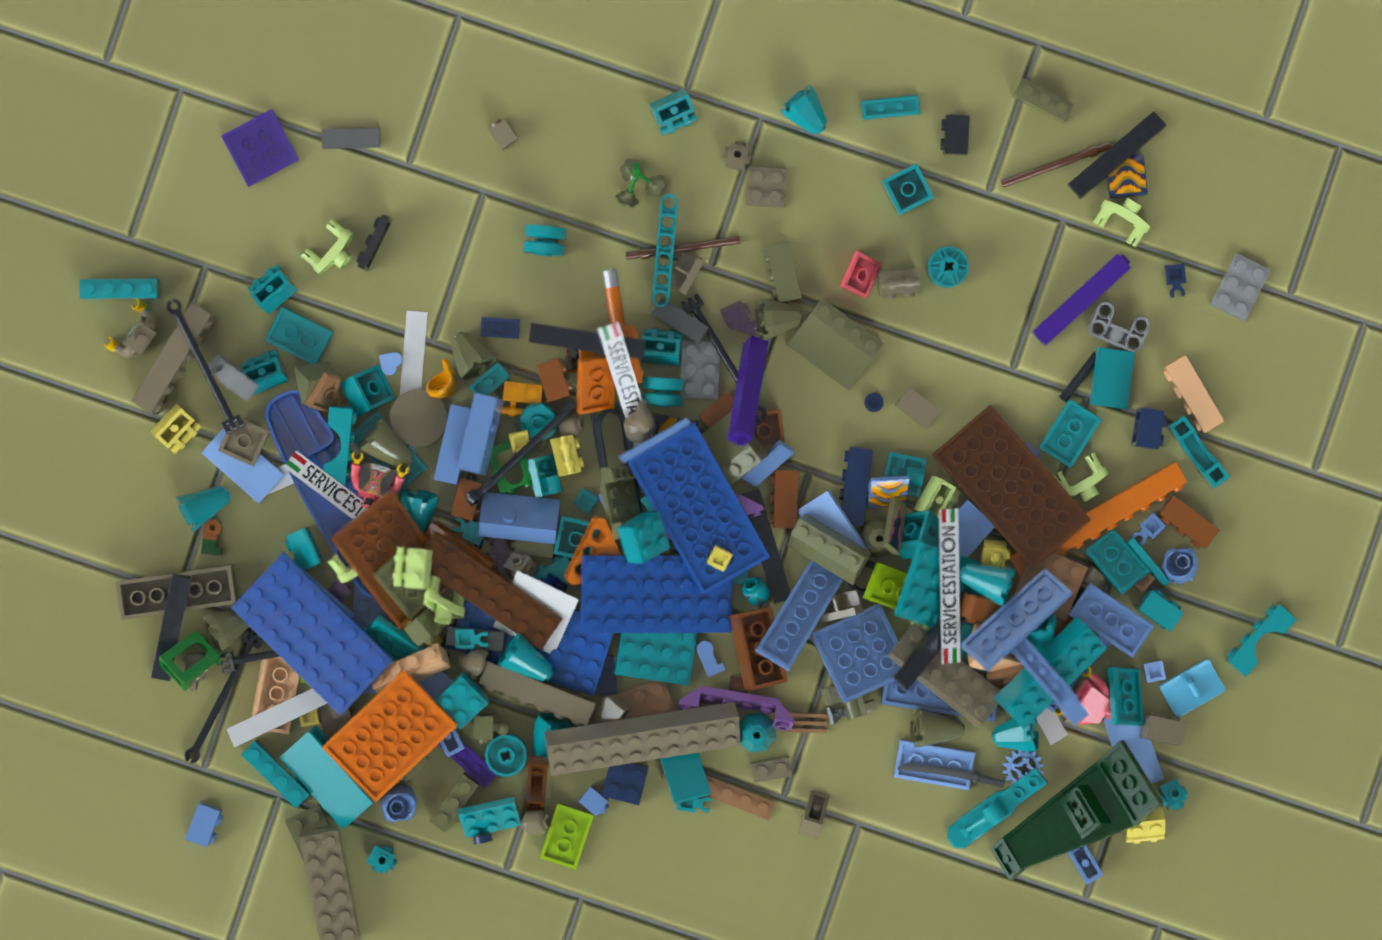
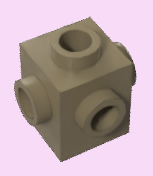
(732, 161)
(520, 563)

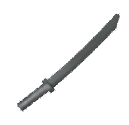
(976, 777)

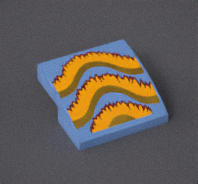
(884, 488)

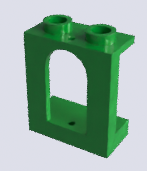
(504, 486)
(184, 678)

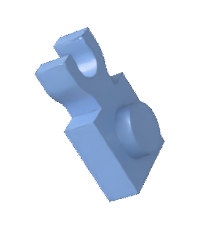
(1149, 527)

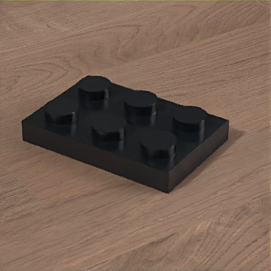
(373, 242)

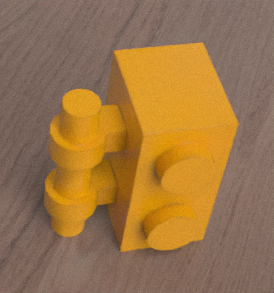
(520, 392)

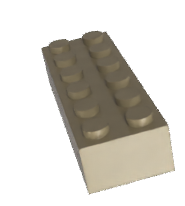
(172, 360)
(149, 594)
(951, 682)
(542, 694)
(329, 884)

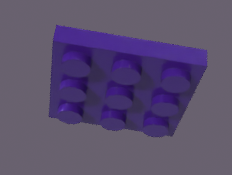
(260, 148)

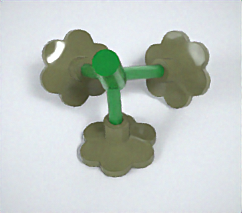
(633, 171)

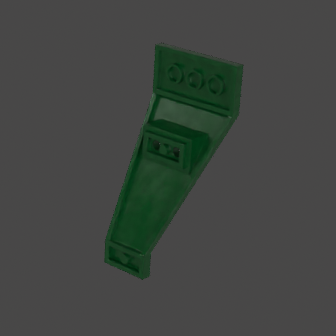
(1109, 794)

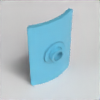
(1192, 688)

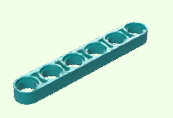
(662, 250)

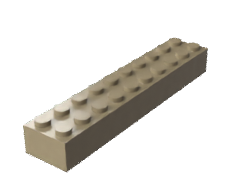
(642, 738)

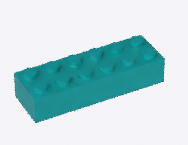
(1069, 657)

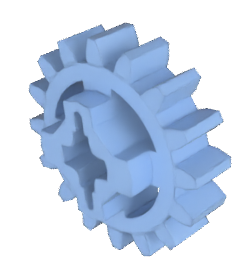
(1010, 765)

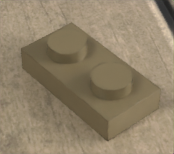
(771, 769)

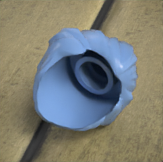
(1180, 565)
(399, 803)

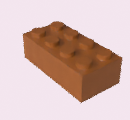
(748, 632)

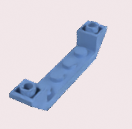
(1050, 681)

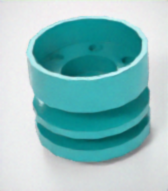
(936, 266)

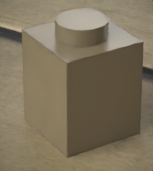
(503, 133)

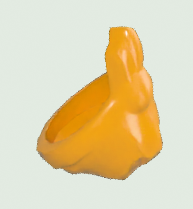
(443, 384)

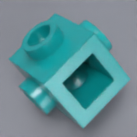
(1172, 789)
(375, 858)

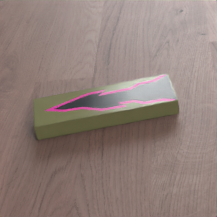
(894, 525)

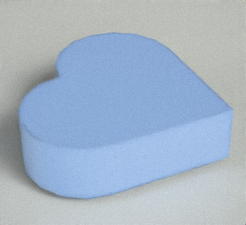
(390, 362)

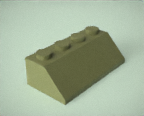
(828, 548)

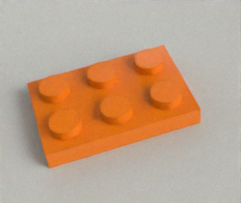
(594, 385)

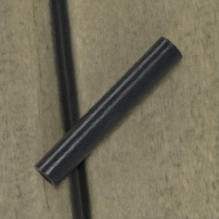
(1078, 378)

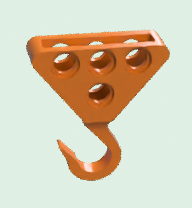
(602, 545)

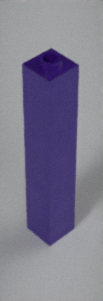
(1081, 299)
(747, 390)

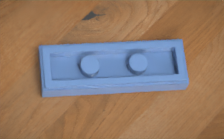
(777, 455)

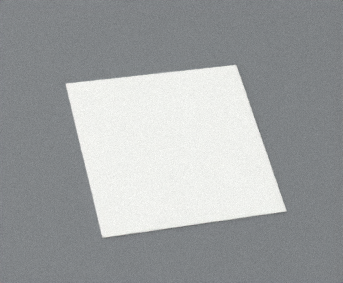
(551, 598)

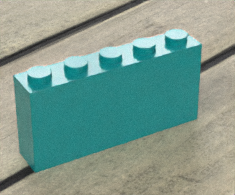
(325, 778)

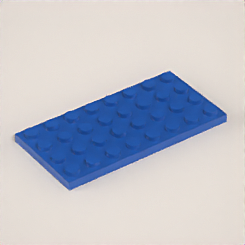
(698, 507)
(649, 597)
(312, 633)
(574, 663)

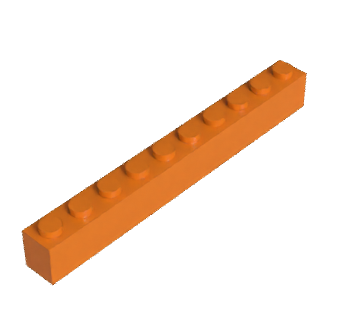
(1118, 508)

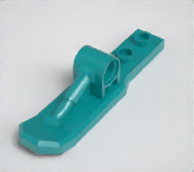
(993, 810)

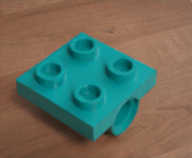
(909, 466)
(544, 475)

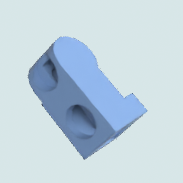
(706, 655)

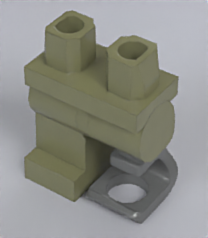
(851, 709)

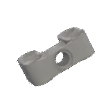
(1114, 334)
(232, 377)

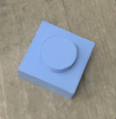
(1154, 671)

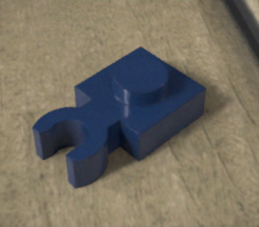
(1175, 275)

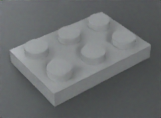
(1240, 287)
(700, 370)

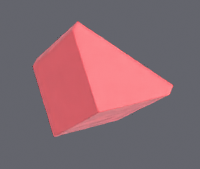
(860, 274)

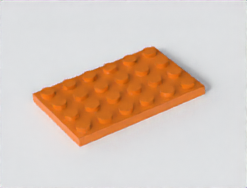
(389, 735)

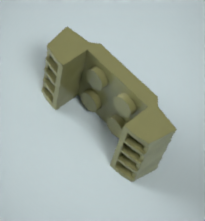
(619, 496)

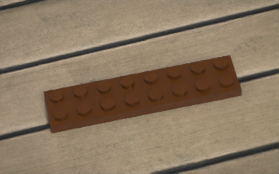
(491, 591)

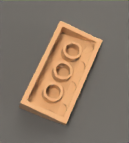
(275, 685)

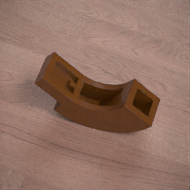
(536, 783)

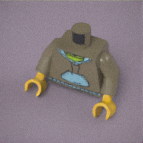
(139, 335)

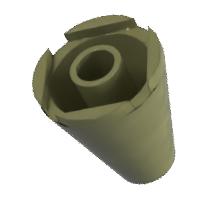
(386, 445)
(934, 728)

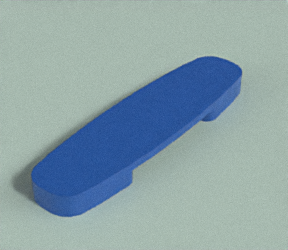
(306, 431)

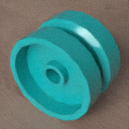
(544, 241)
(663, 391)
(506, 766)

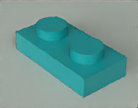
(490, 380)

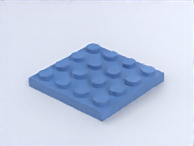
(857, 652)

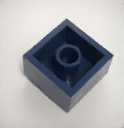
(1148, 428)
(625, 782)

